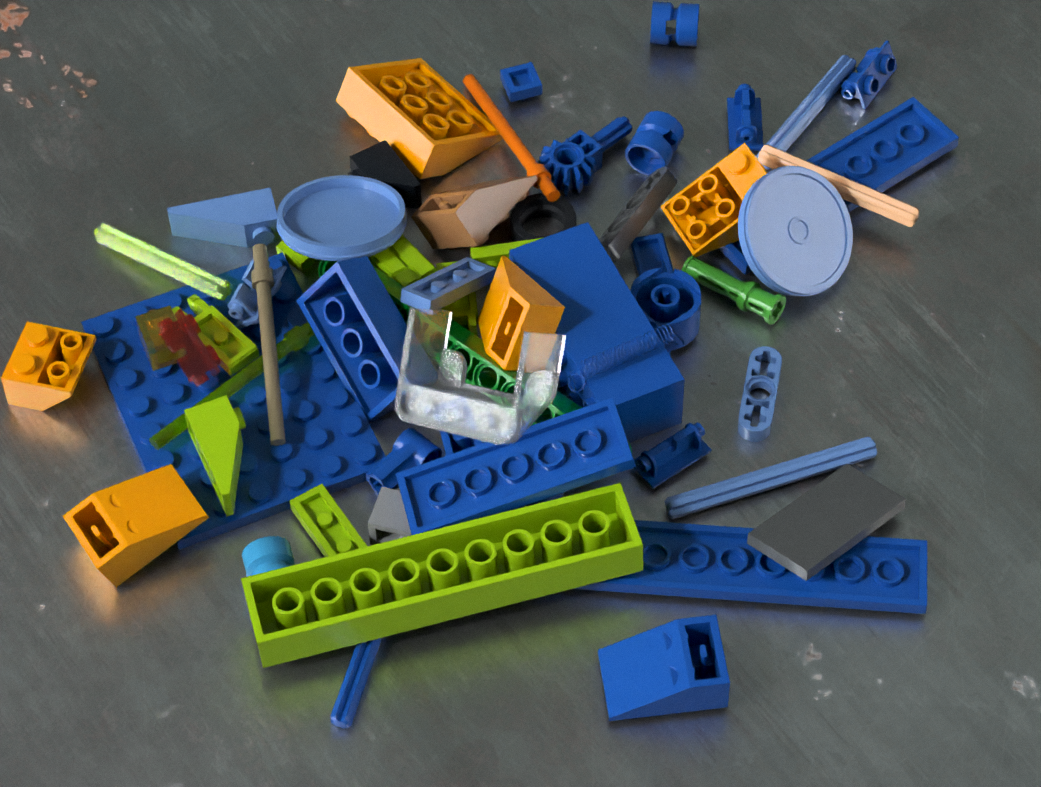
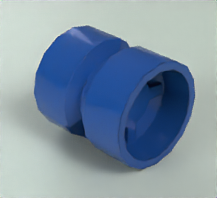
(686, 24)
(654, 142)

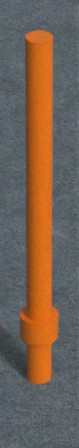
(512, 139)

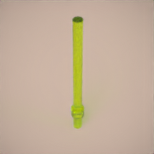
(293, 340)

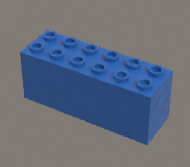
(600, 316)

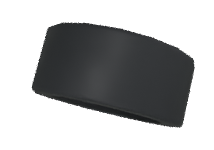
(538, 206)

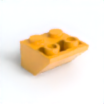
(45, 366)

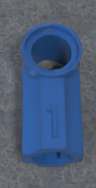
(407, 452)

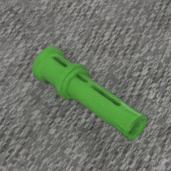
(745, 294)

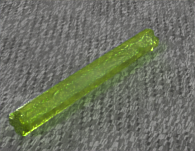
(163, 261)

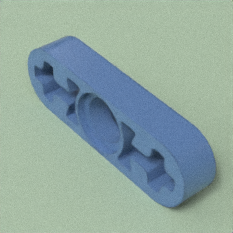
(763, 406)

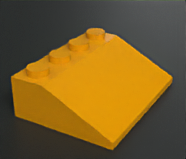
(417, 115)

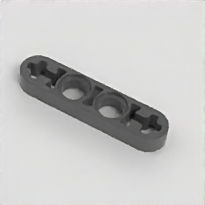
(637, 212)

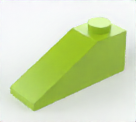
(219, 442)

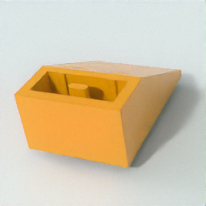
(710, 206)
(510, 308)
(135, 521)

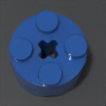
(670, 300)

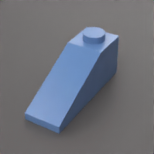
(229, 220)

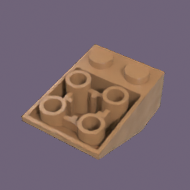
(470, 212)

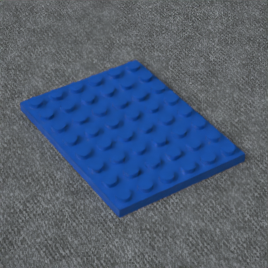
(323, 425)

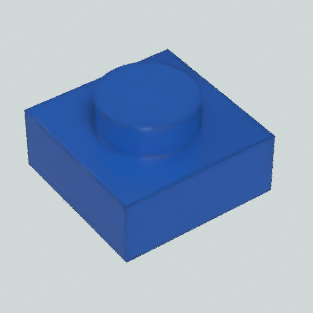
(521, 82)

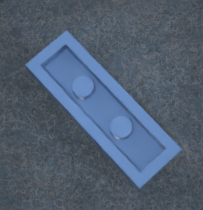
(448, 284)

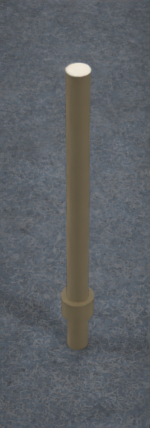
(263, 282)

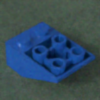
(666, 670)

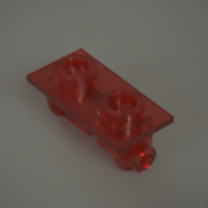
(199, 358)

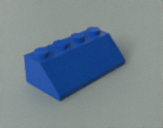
(358, 332)

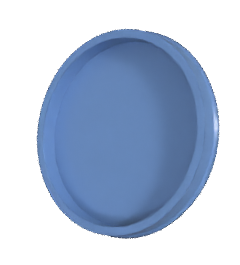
(341, 217)
(795, 231)

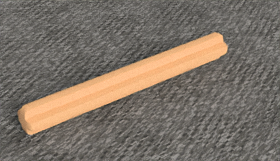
(847, 188)

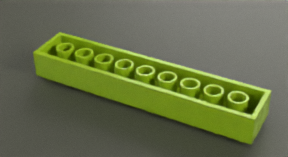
(442, 574)

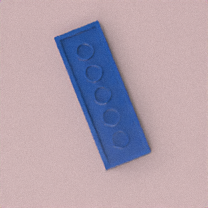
(505, 477)

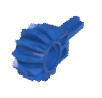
(580, 156)

